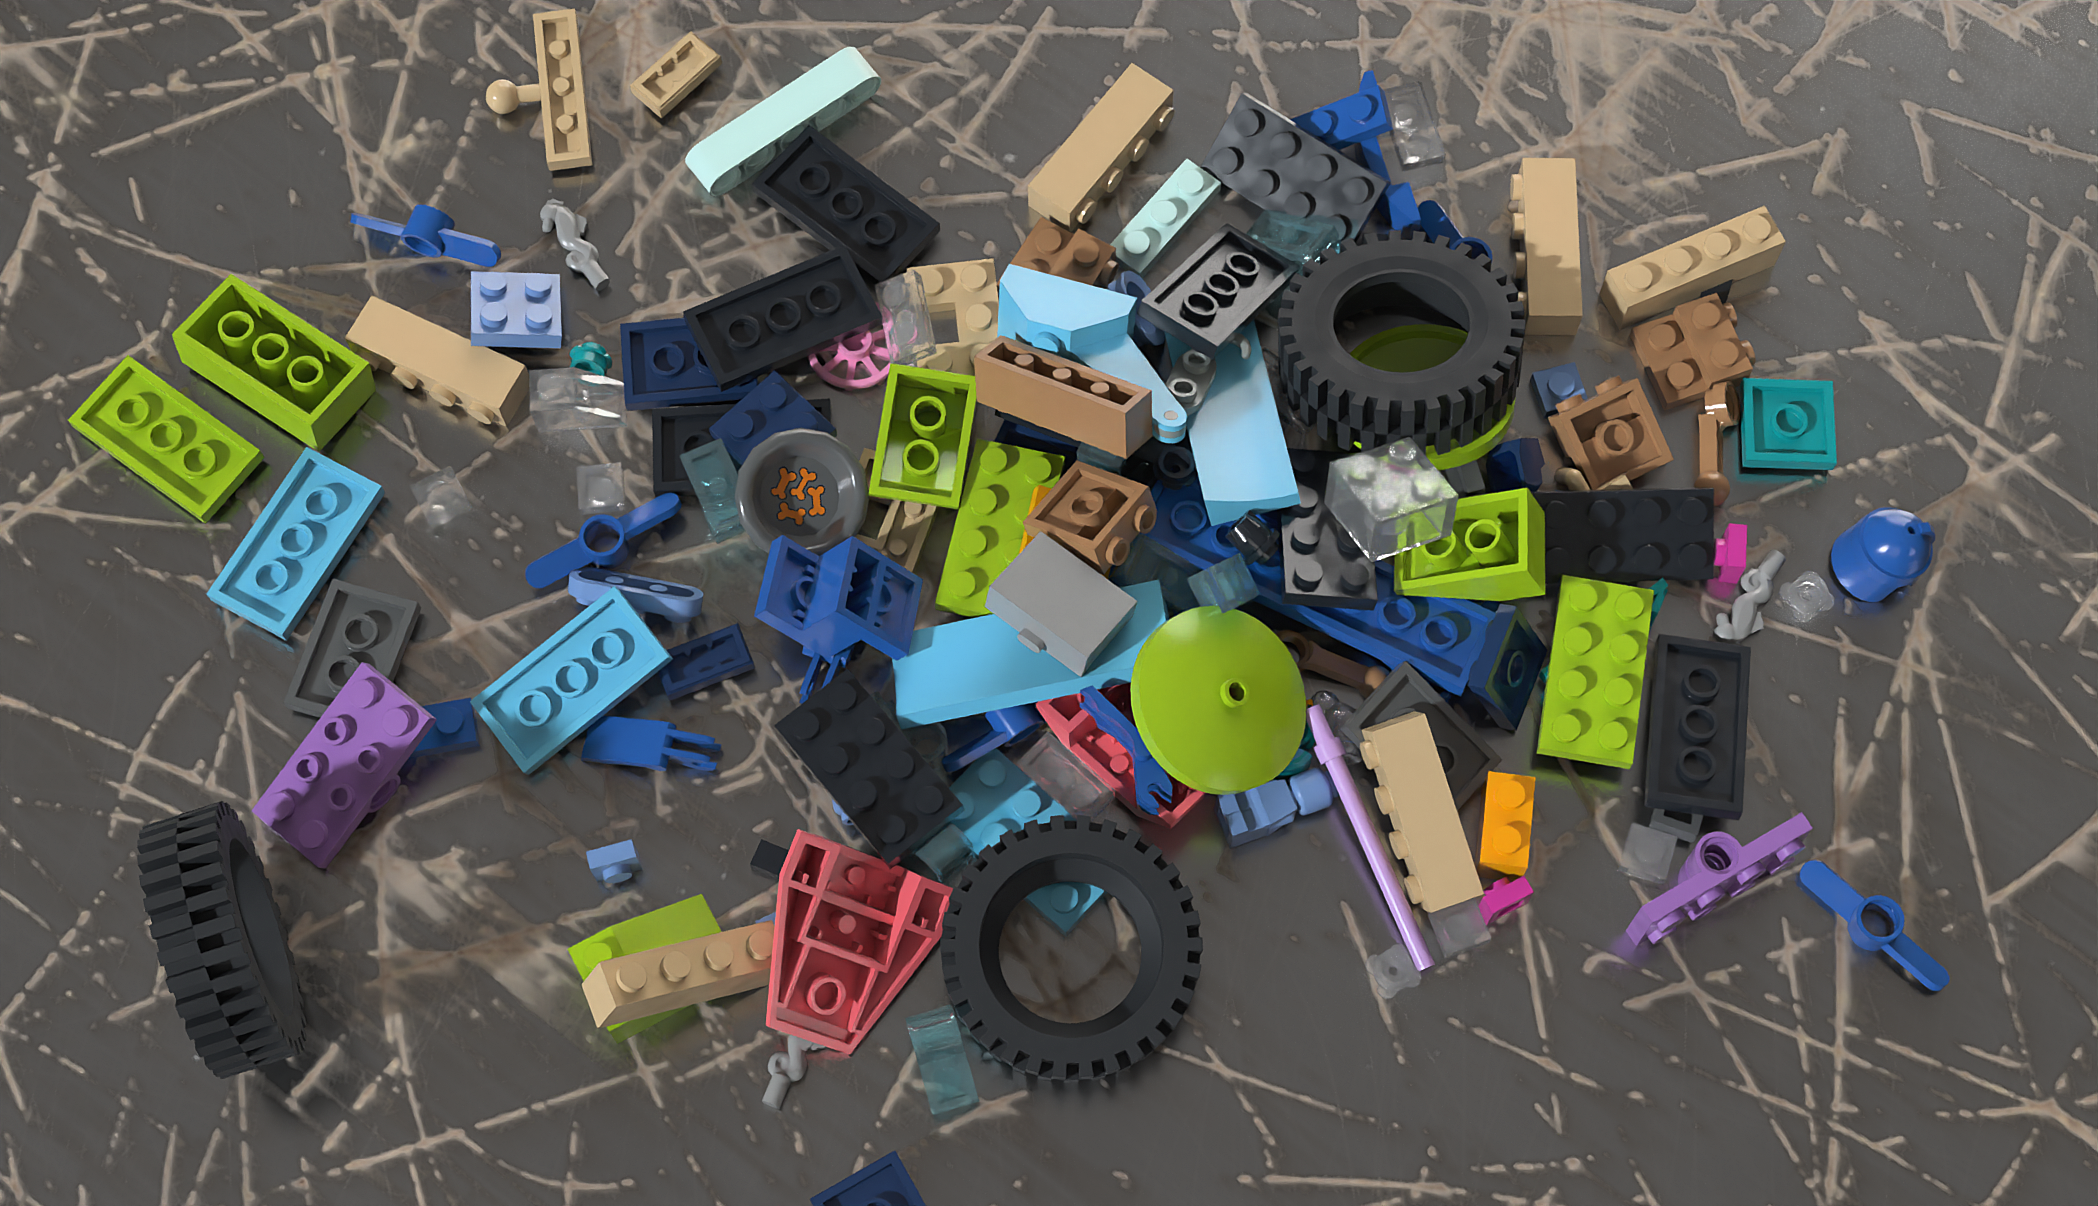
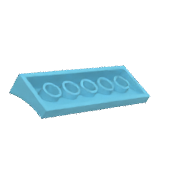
(1239, 436)
(985, 668)

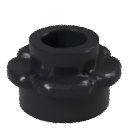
(1179, 458)

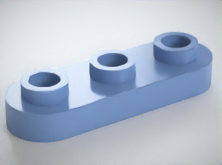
(645, 594)

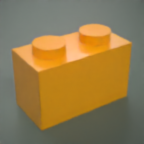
(1504, 826)

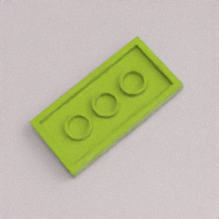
(166, 439)
(991, 521)
(1595, 672)

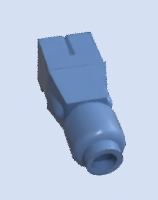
(1272, 805)

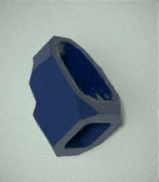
(1515, 465)

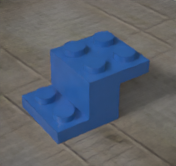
(839, 597)

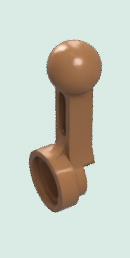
(1721, 411)
(1335, 666)

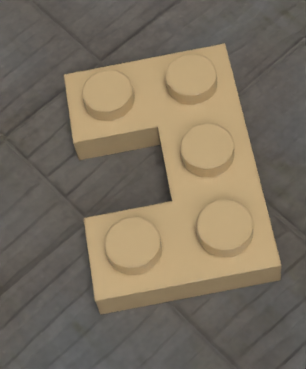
(973, 294)
(904, 526)

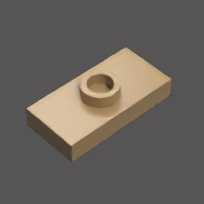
(676, 74)

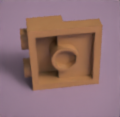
(1067, 255)
(1693, 350)
(1610, 433)
(1094, 515)

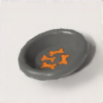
(802, 488)

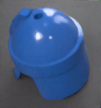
(1882, 553)

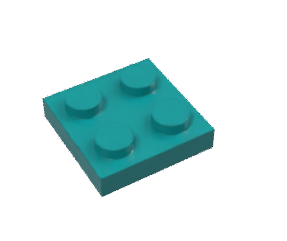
(1788, 424)

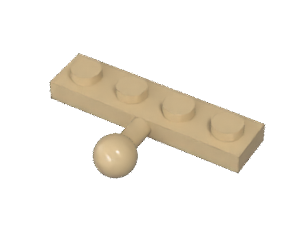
(559, 90)

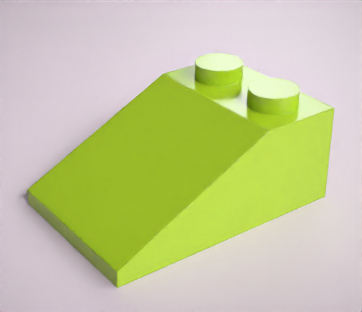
(924, 436)
(1489, 556)
(655, 929)

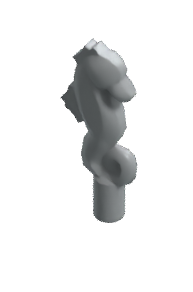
(569, 228)
(1744, 613)
(787, 1068)

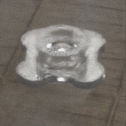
(1814, 586)
(1398, 958)

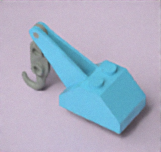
(1098, 332)

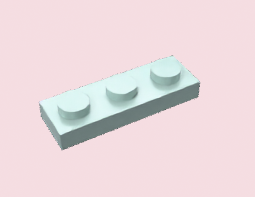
(1164, 218)

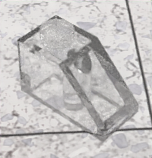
(575, 400)

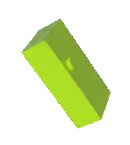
(274, 362)

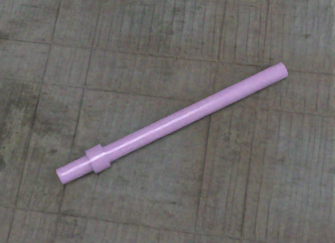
(1331, 752)

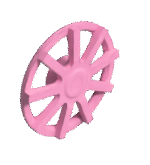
(854, 350)

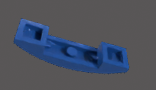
(1398, 202)

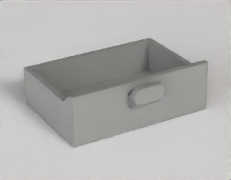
(1059, 604)

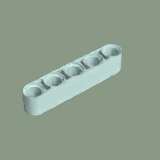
(773, 124)

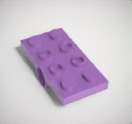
(344, 766)
(1711, 871)

